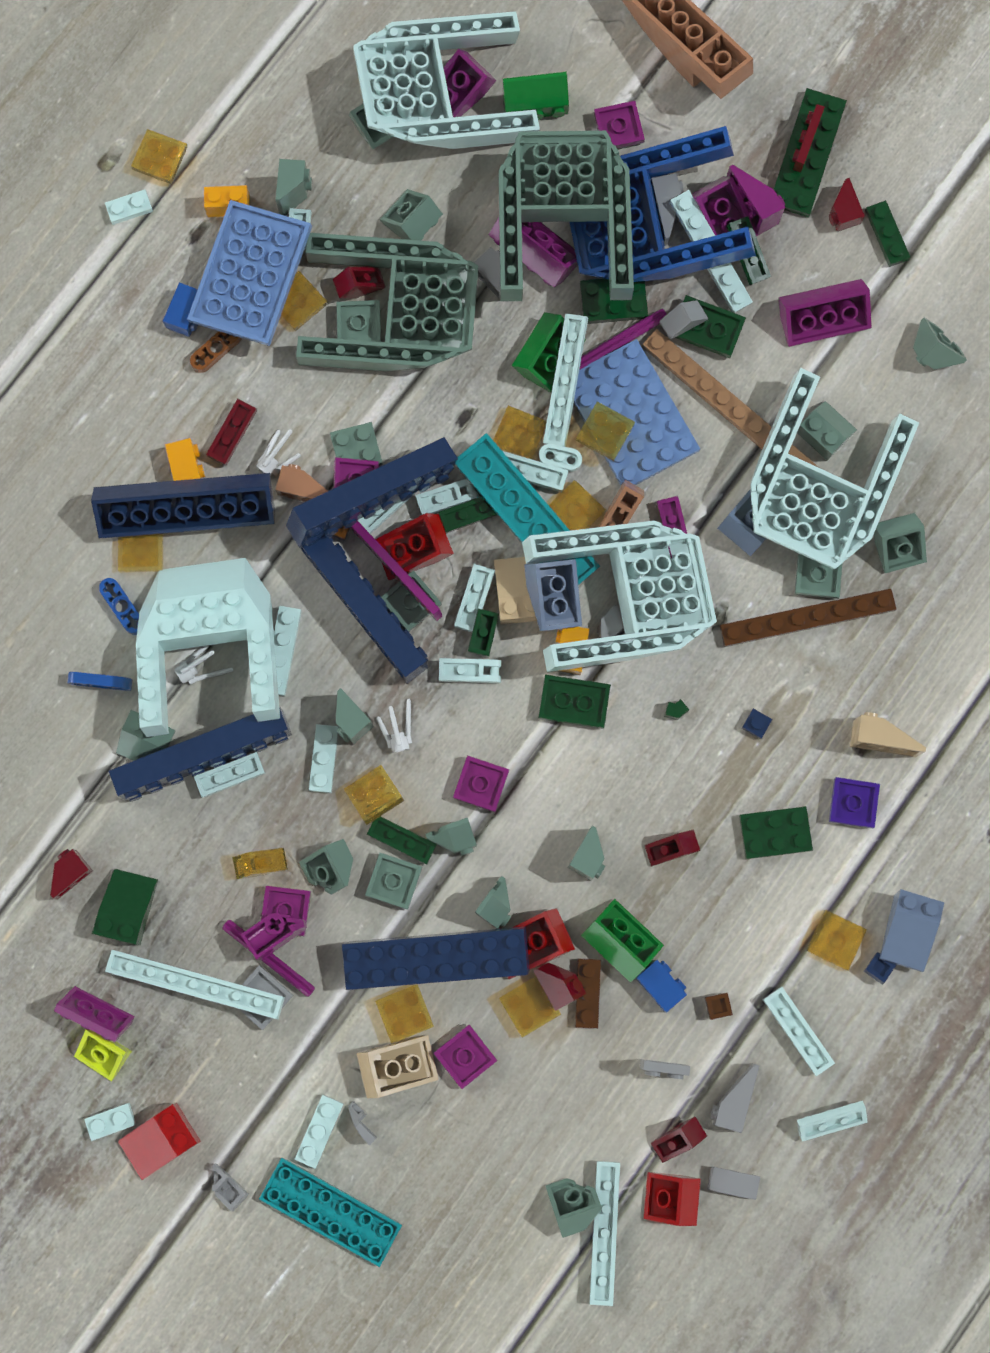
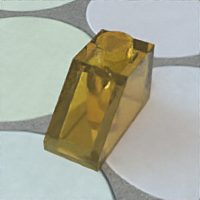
(259, 863)

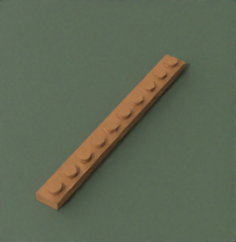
(712, 391)

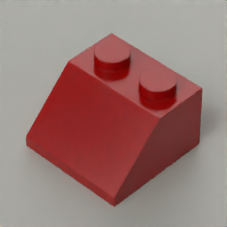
(672, 1199)

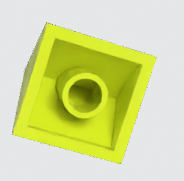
(102, 1054)

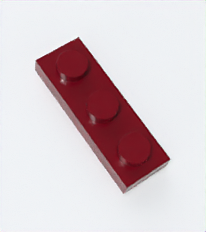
(807, 137)
(231, 432)

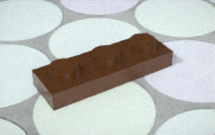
(588, 1005)

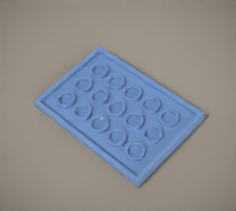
(249, 272)
(632, 388)

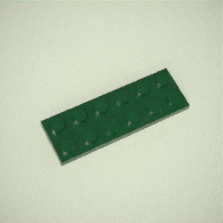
(801, 188)

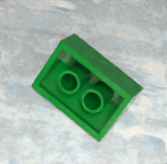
(537, 92)
(540, 353)
(622, 940)

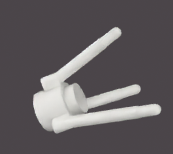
(267, 463)
(187, 668)
(398, 741)

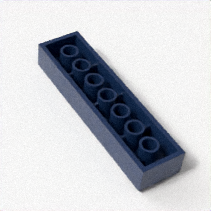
(371, 493)
(183, 505)
(367, 608)
(196, 755)
(435, 958)

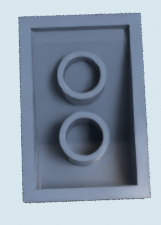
(739, 526)
(554, 593)
(911, 930)

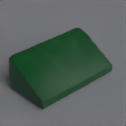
(483, 632)

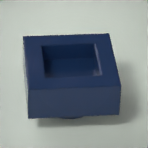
(757, 723)
(879, 969)

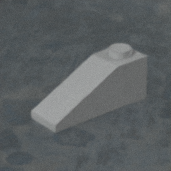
(664, 190)
(733, 1106)

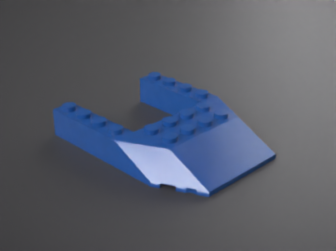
(649, 254)

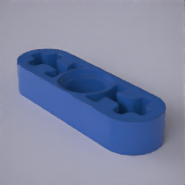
(108, 596)
(100, 681)

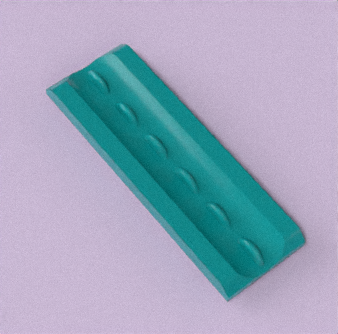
(330, 1212)

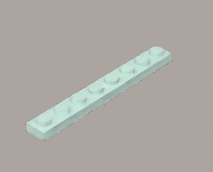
(195, 984)

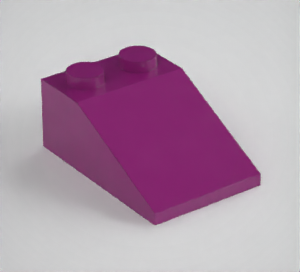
(465, 82)
(759, 199)
(721, 204)

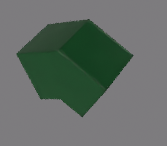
(676, 710)

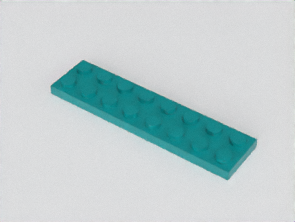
(513, 496)

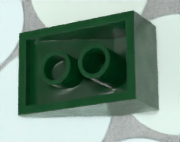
(125, 907)

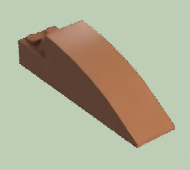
(693, 43)

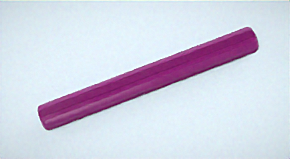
(623, 338)
(273, 962)

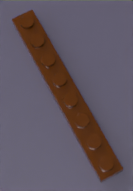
(807, 617)

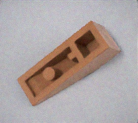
(297, 484)
(623, 505)

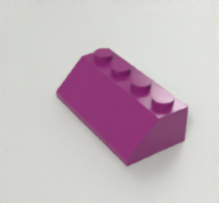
(543, 252)
(825, 312)

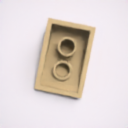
(512, 592)
(880, 735)
(397, 1067)

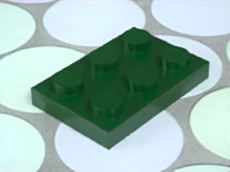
(600, 309)
(717, 333)
(574, 701)
(775, 832)

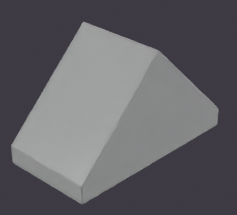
(683, 318)

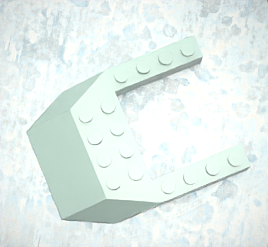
(407, 84)
(811, 507)
(659, 597)
(198, 609)

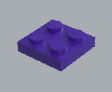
(854, 802)

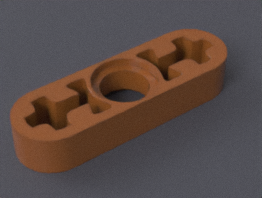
(200, 353)

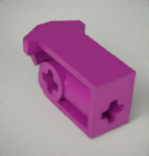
(264, 939)

